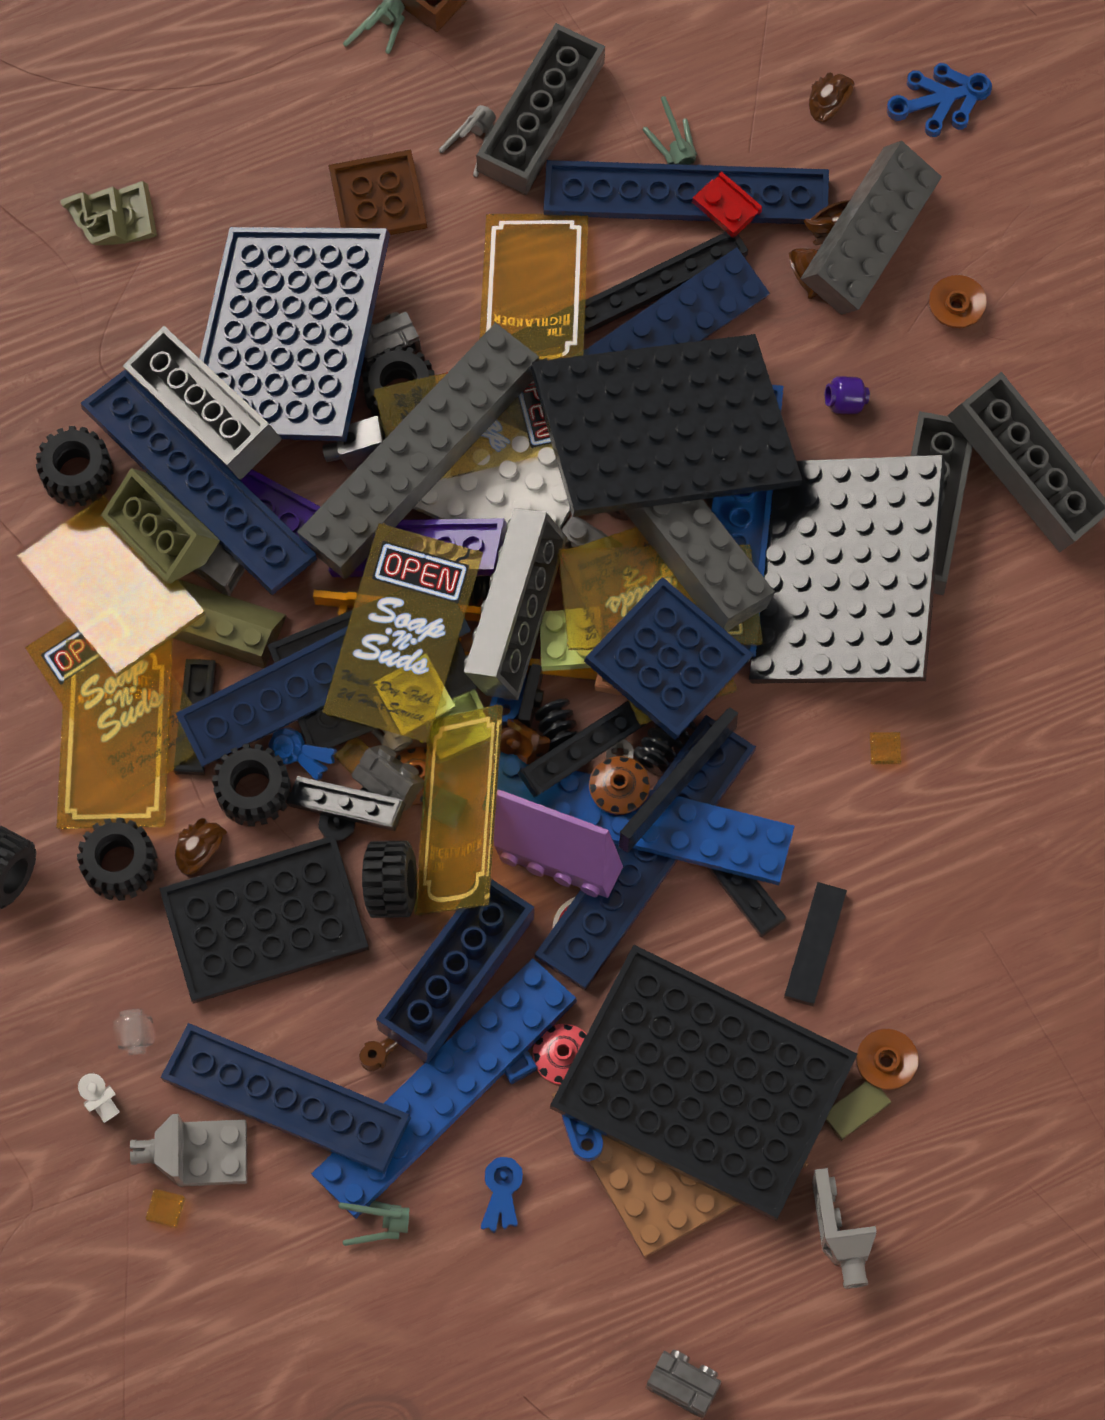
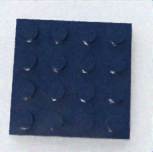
(668, 658)

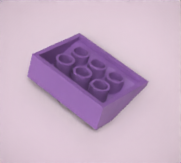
(555, 845)

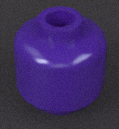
(846, 395)

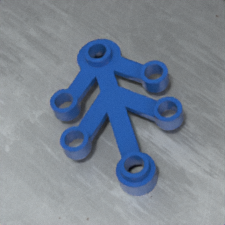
(942, 96)

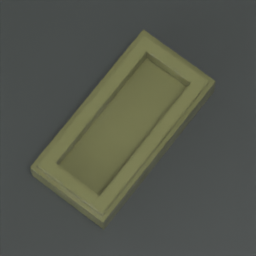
(856, 1109)

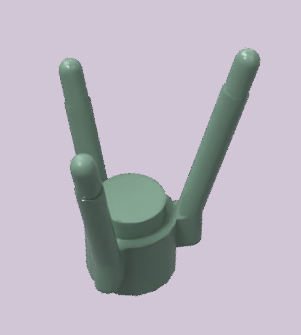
(387, 13)
(680, 151)
(394, 1218)

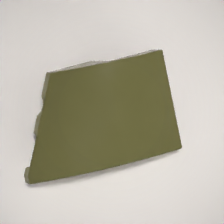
(114, 214)

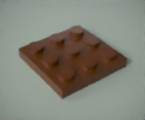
(379, 193)

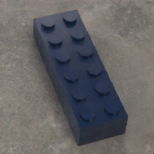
(454, 972)

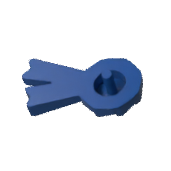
(291, 748)
(503, 1178)

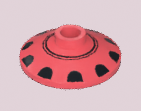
(549, 1062)

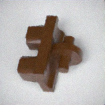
(523, 741)

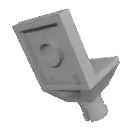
(196, 1151)
(843, 1247)

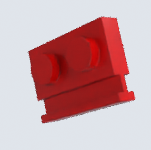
(727, 204)

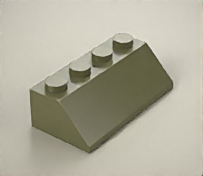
(159, 527)
(232, 626)

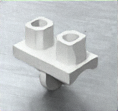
(98, 1097)

